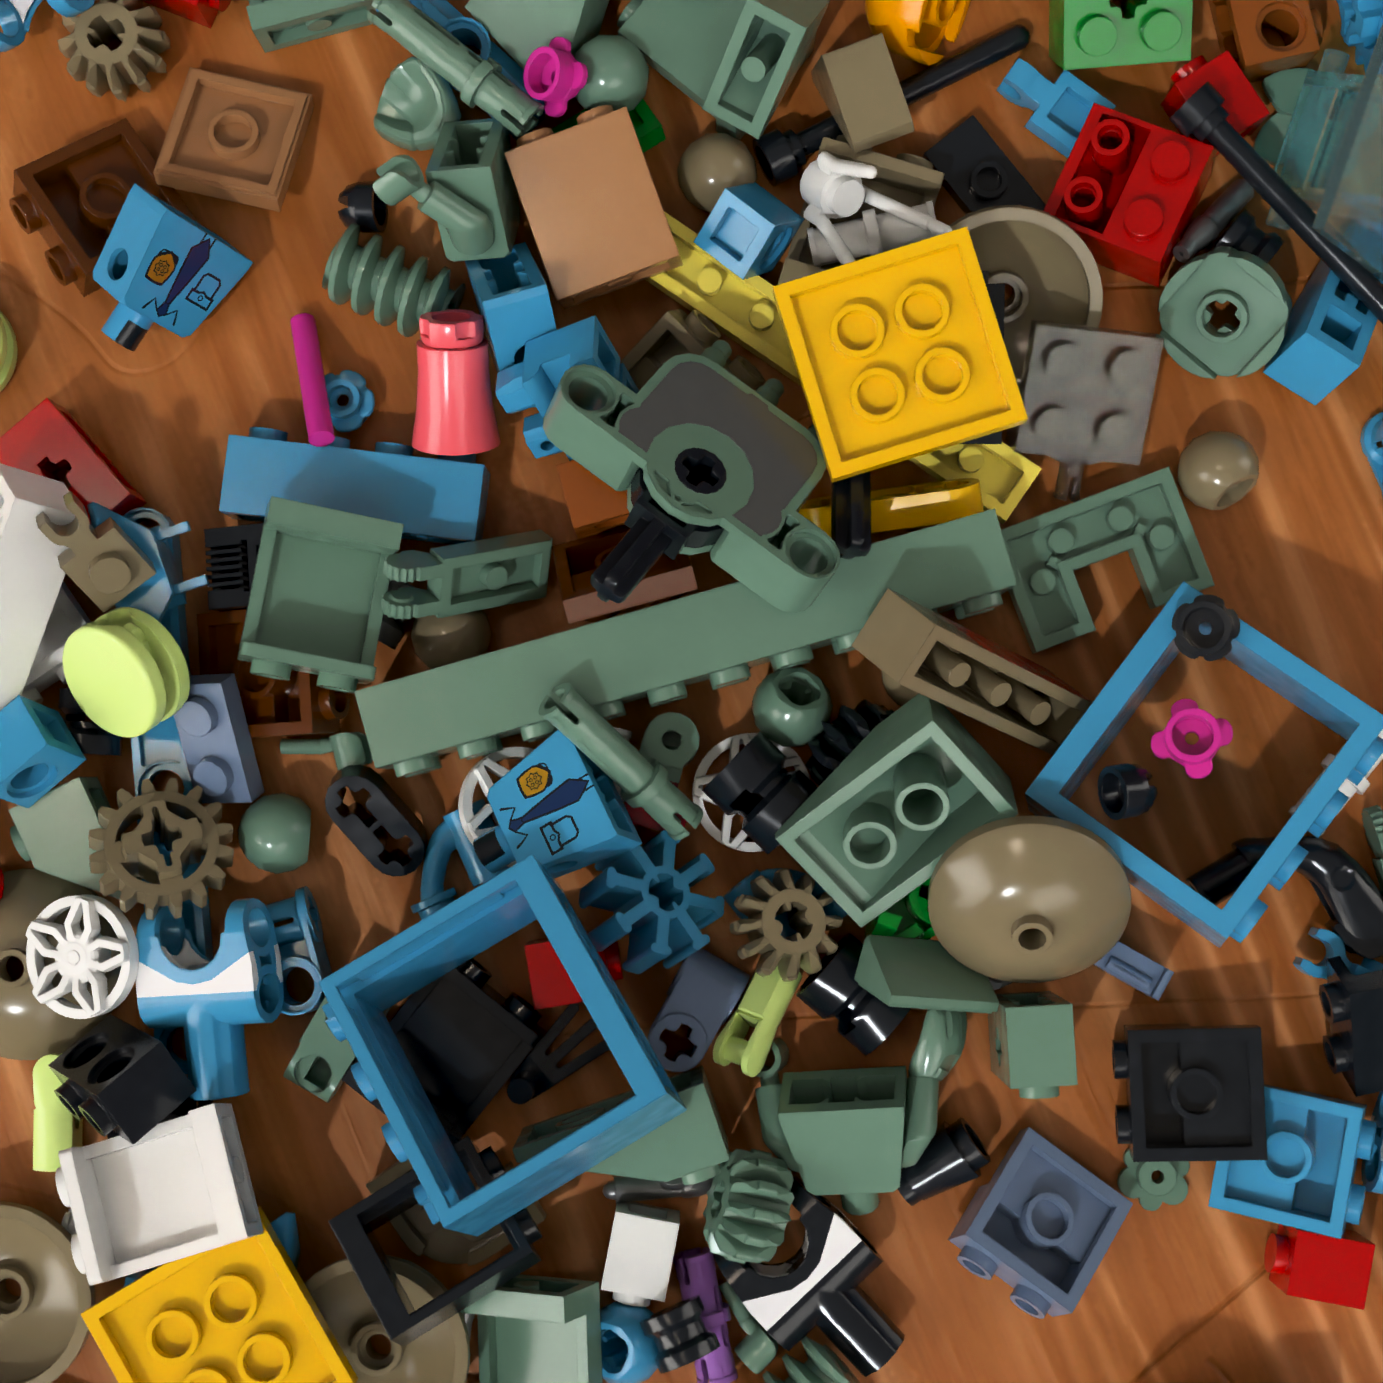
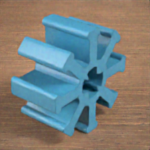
(652, 904)

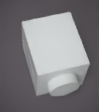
(640, 1253)

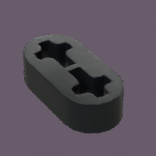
(366, 830)

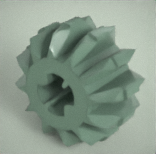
(748, 1206)

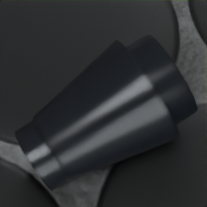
(947, 1162)

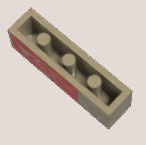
(969, 673)

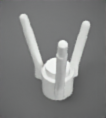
(836, 191)

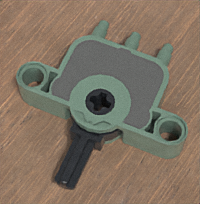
(701, 474)

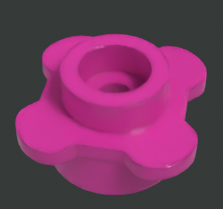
(554, 76)
(1190, 719)

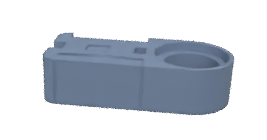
(1136, 970)

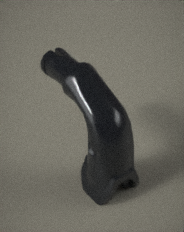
(1337, 878)

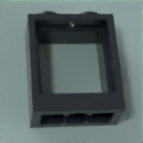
(356, 1236)

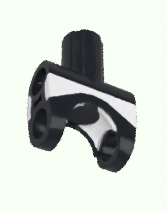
(819, 1287)

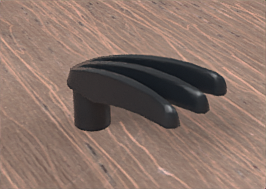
(540, 1070)

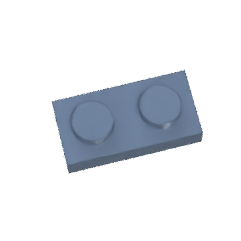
(218, 741)

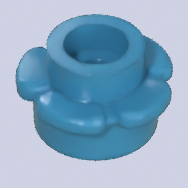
(360, 402)

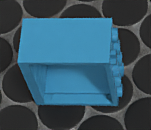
(1120, 699)
(430, 950)

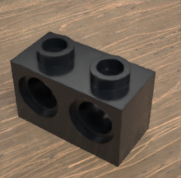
(120, 1080)

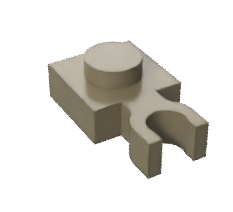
(98, 559)

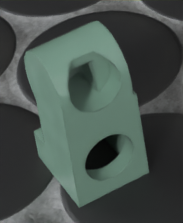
(321, 1058)

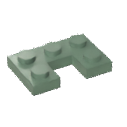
(1132, 517)

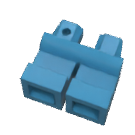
(544, 364)

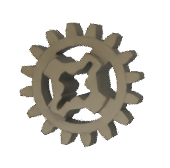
(141, 858)

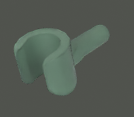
(347, 748)
(758, 1346)

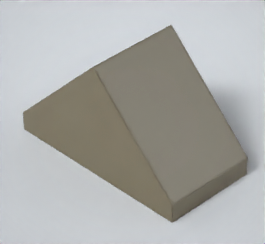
(863, 93)

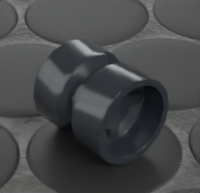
(760, 790)
(834, 992)

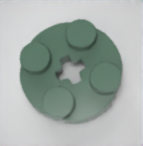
(1223, 277)

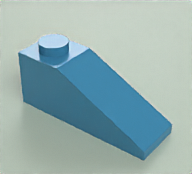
(1323, 337)

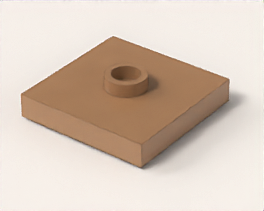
(234, 139)

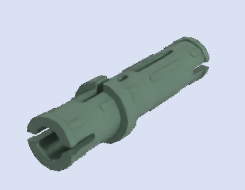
(475, 78)
(641, 780)

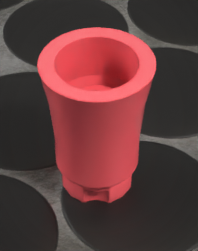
(453, 386)

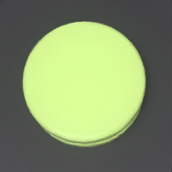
(126, 672)

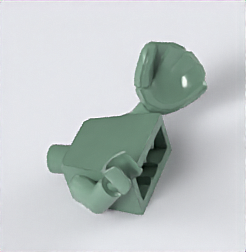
(467, 173)
(860, 1125)

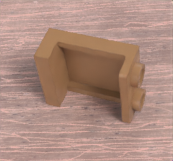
(592, 206)

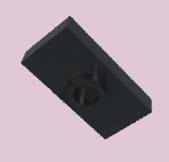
(979, 171)

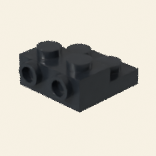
(1191, 1092)

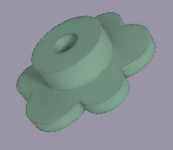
(1169, 1188)

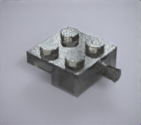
(1085, 397)

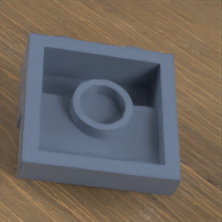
(1040, 1226)

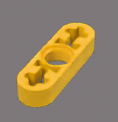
(909, 505)

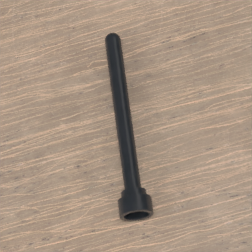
(1206, 119)
(785, 152)

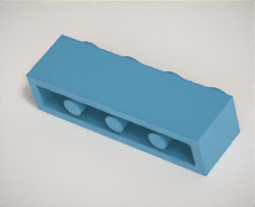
(432, 497)

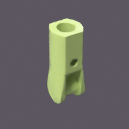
(762, 1009)
(52, 1123)

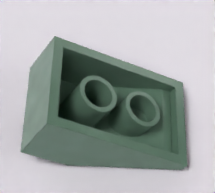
(896, 808)
(683, 1147)

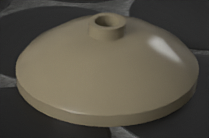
(1044, 264)
(1027, 877)
(26, 1025)
(44, 1325)
(432, 1358)

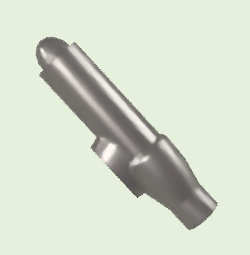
(1207, 226)
(633, 1189)

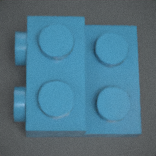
(1308, 1166)

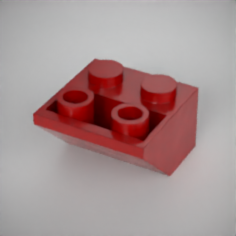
(1131, 191)

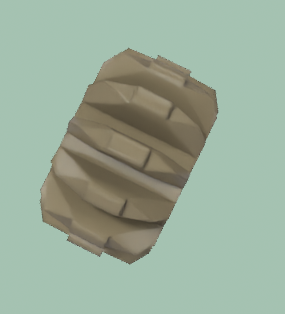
(123, 66)
(765, 931)

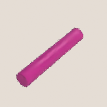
(312, 380)

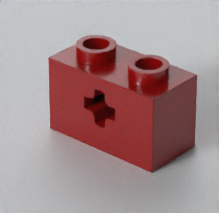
(54, 440)

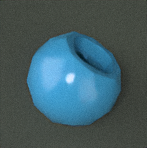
(626, 1351)

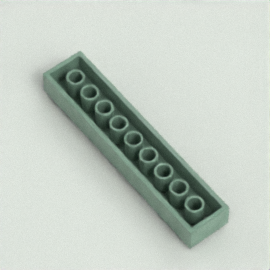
(674, 645)

